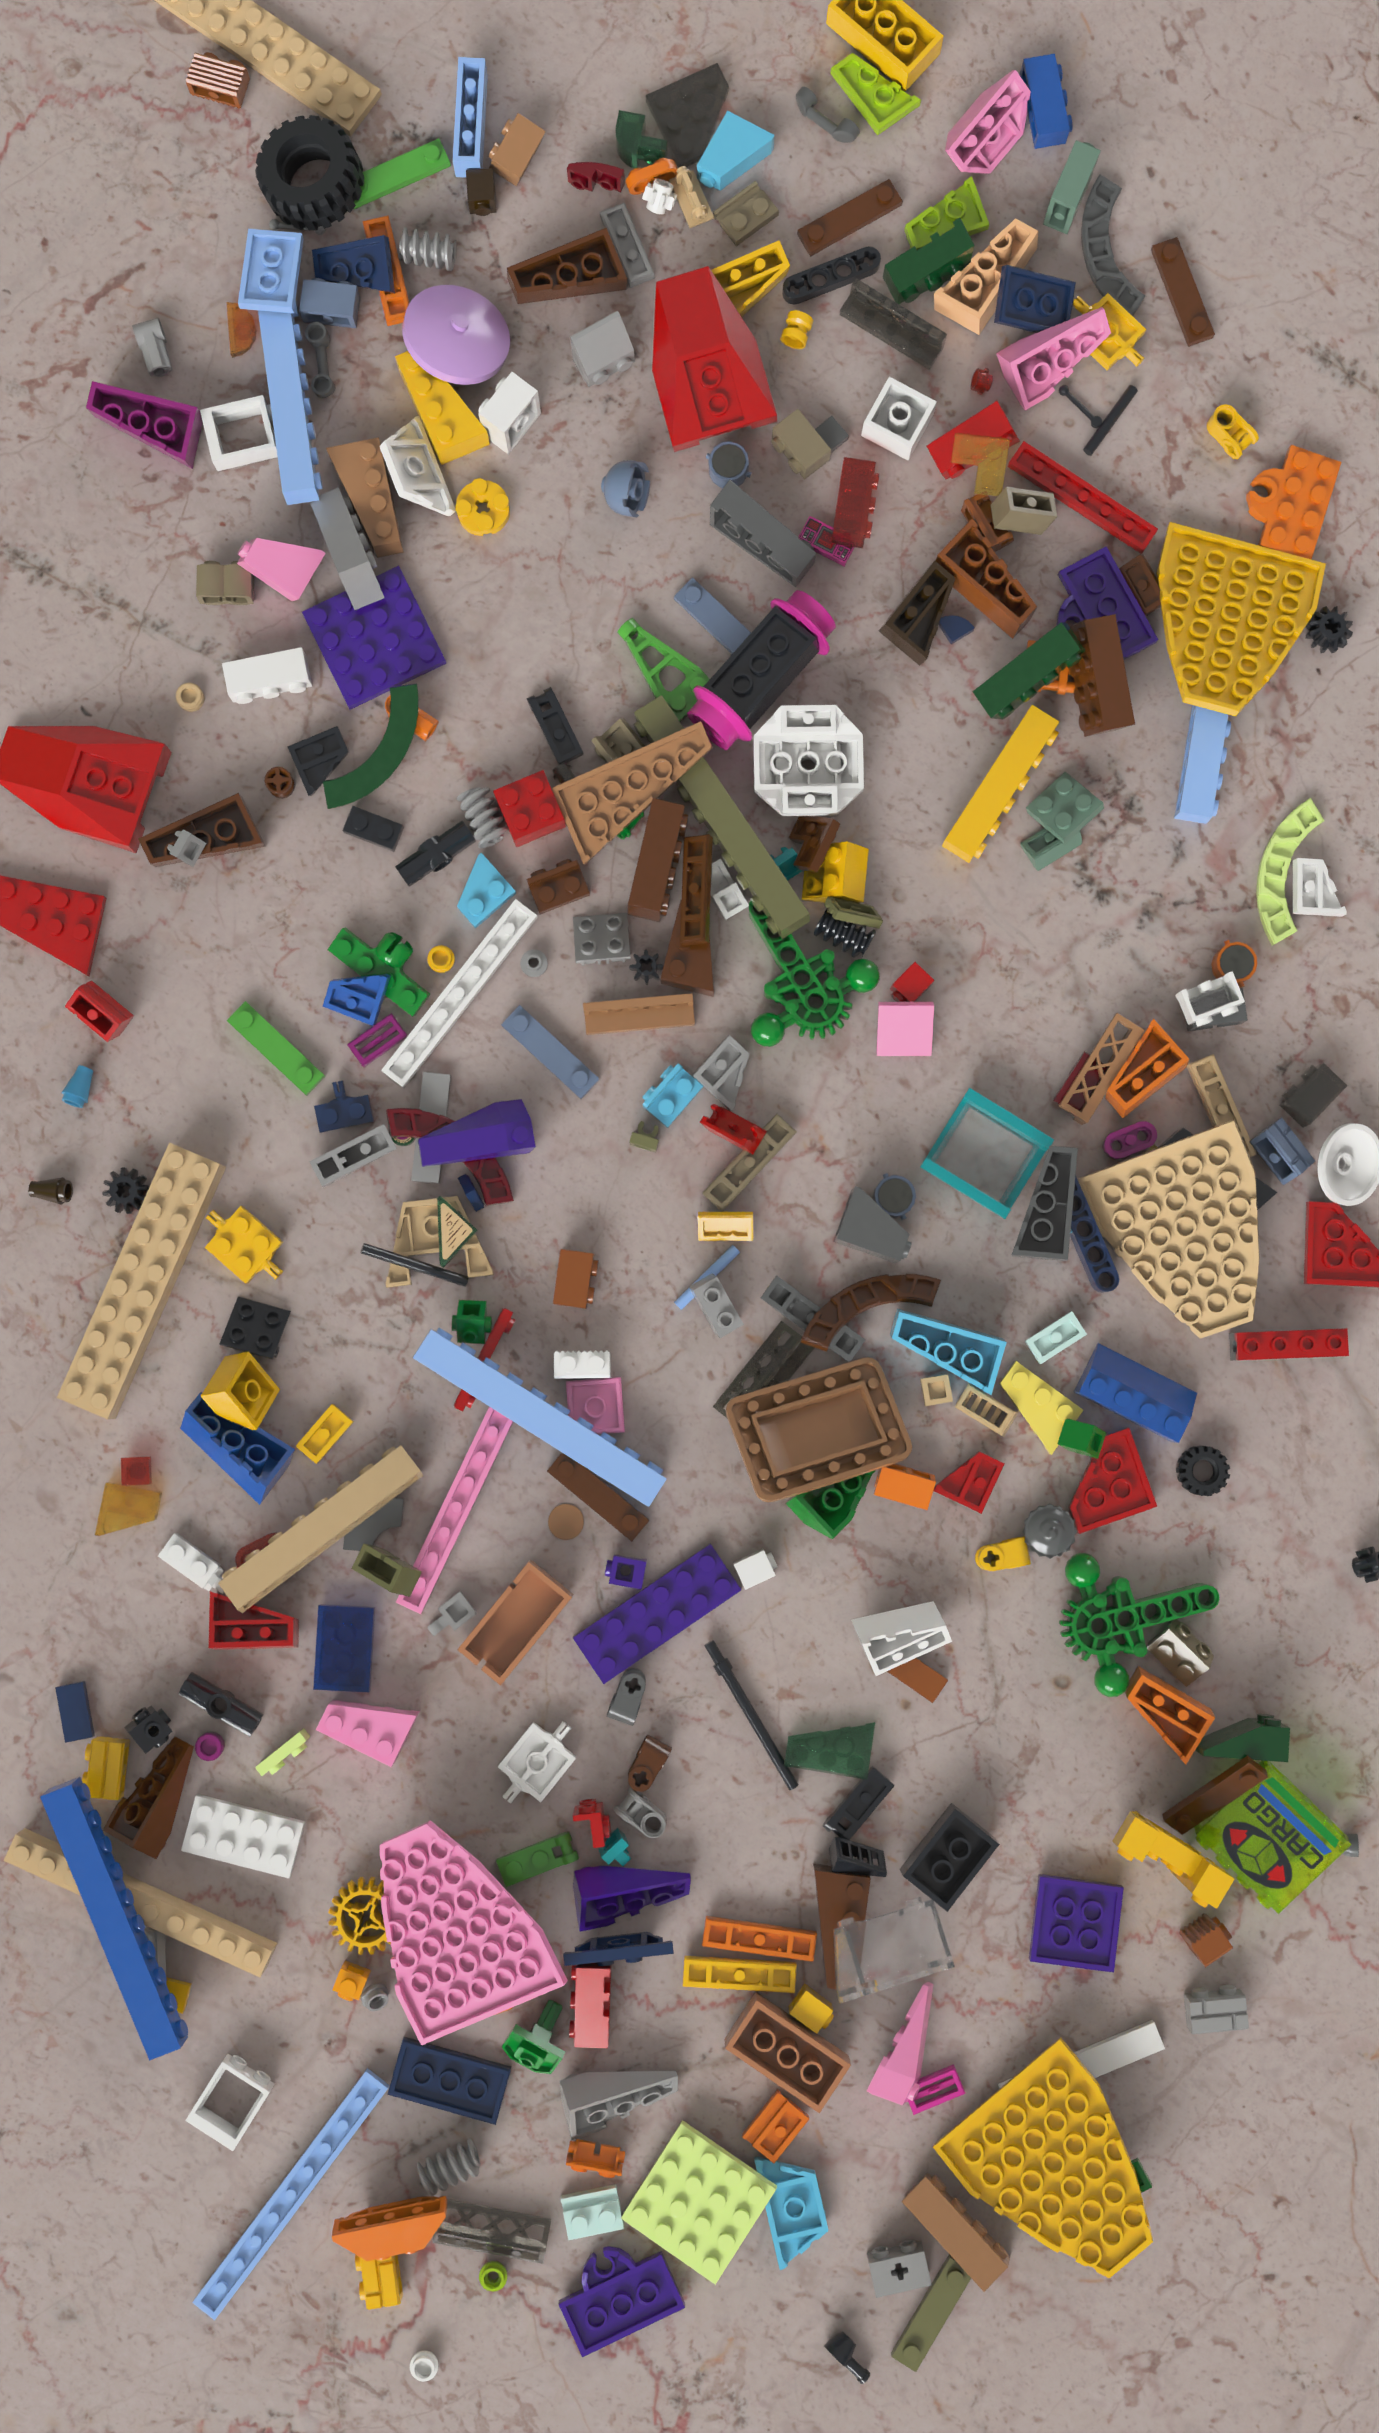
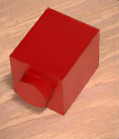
(911, 984)

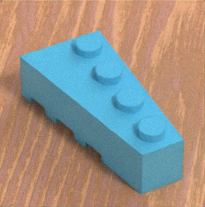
(958, 1349)

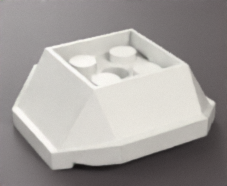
(811, 734)

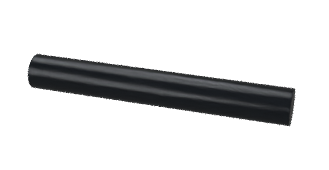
(1110, 420)

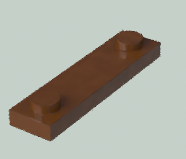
(849, 217)
(1182, 291)
(696, 889)
(598, 1496)
(1215, 1795)

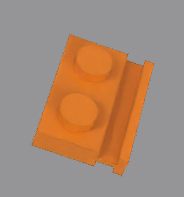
(775, 2126)

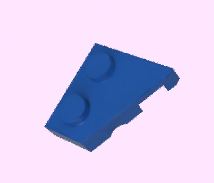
(357, 996)

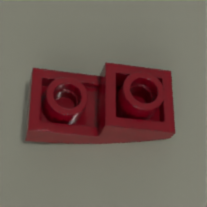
(586, 175)
(1091, 1079)

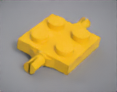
(1124, 332)
(244, 1244)

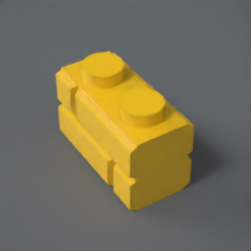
(106, 1767)
(380, 2282)

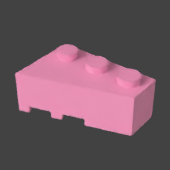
(368, 1728)

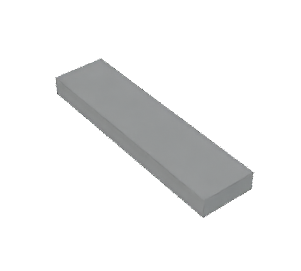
(433, 1099)

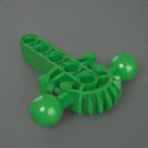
(770, 1028)
(1111, 1677)

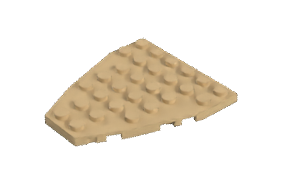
(1186, 1225)

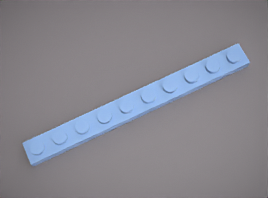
(290, 2194)

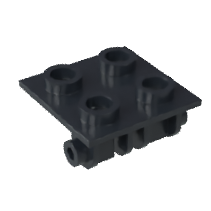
(255, 1328)

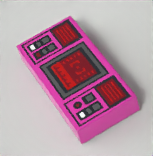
(820, 536)

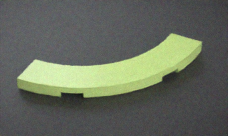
(1274, 869)

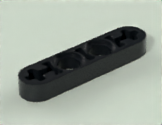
(829, 271)

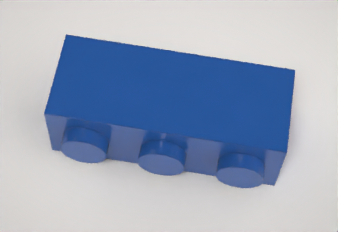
(1047, 101)

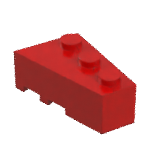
(251, 1629)

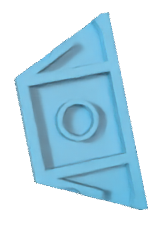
(794, 2210)

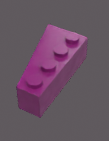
(155, 421)

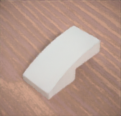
(725, 891)

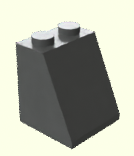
(871, 1229)

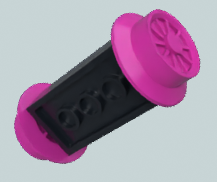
(762, 668)

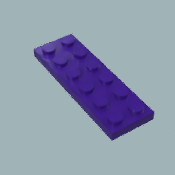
(657, 1613)

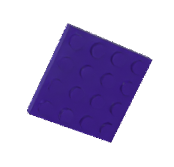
(377, 643)

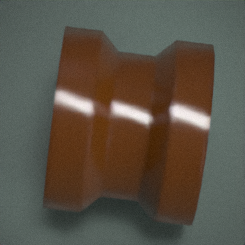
(277, 777)

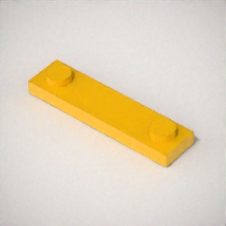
(739, 1974)

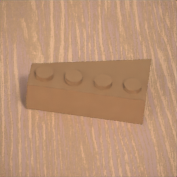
(369, 490)
(957, 2231)

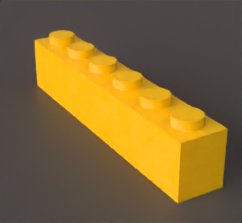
(1001, 783)

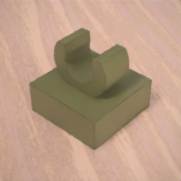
(644, 1140)

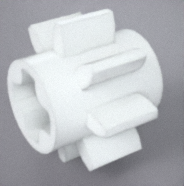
(659, 196)

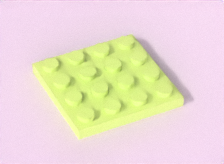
(699, 2202)

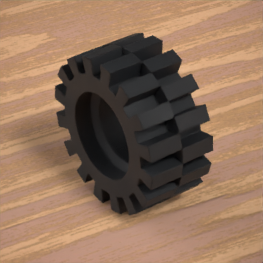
(1219, 1475)

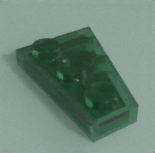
(833, 1752)

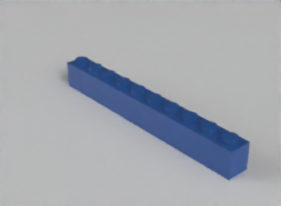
(115, 1918)

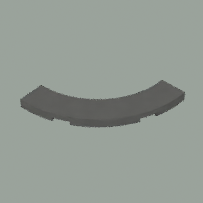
(1098, 250)

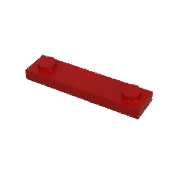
(503, 1324)

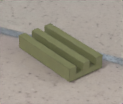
(853, 912)

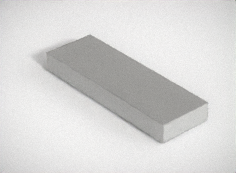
(627, 245)

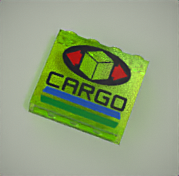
(1273, 1839)

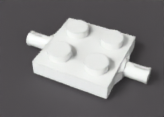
(537, 1762)

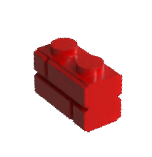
(99, 1011)

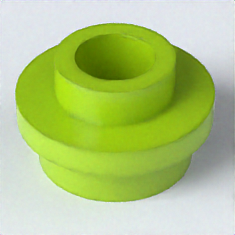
(489, 2283)

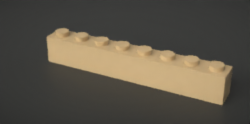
(320, 1529)

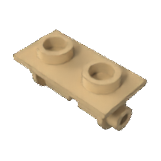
(691, 197)

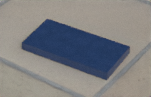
(449, 2080)

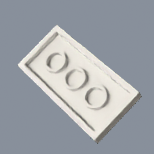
(243, 1836)

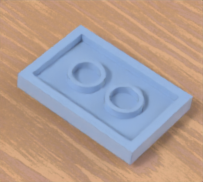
(270, 270)

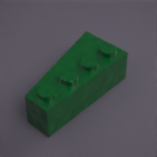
(1029, 672)

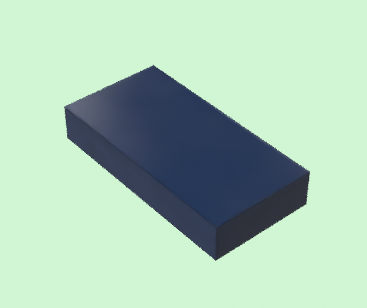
(75, 1711)

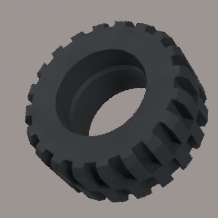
(293, 147)

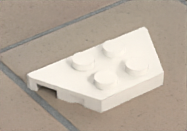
(416, 468)

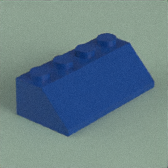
(1137, 1393)

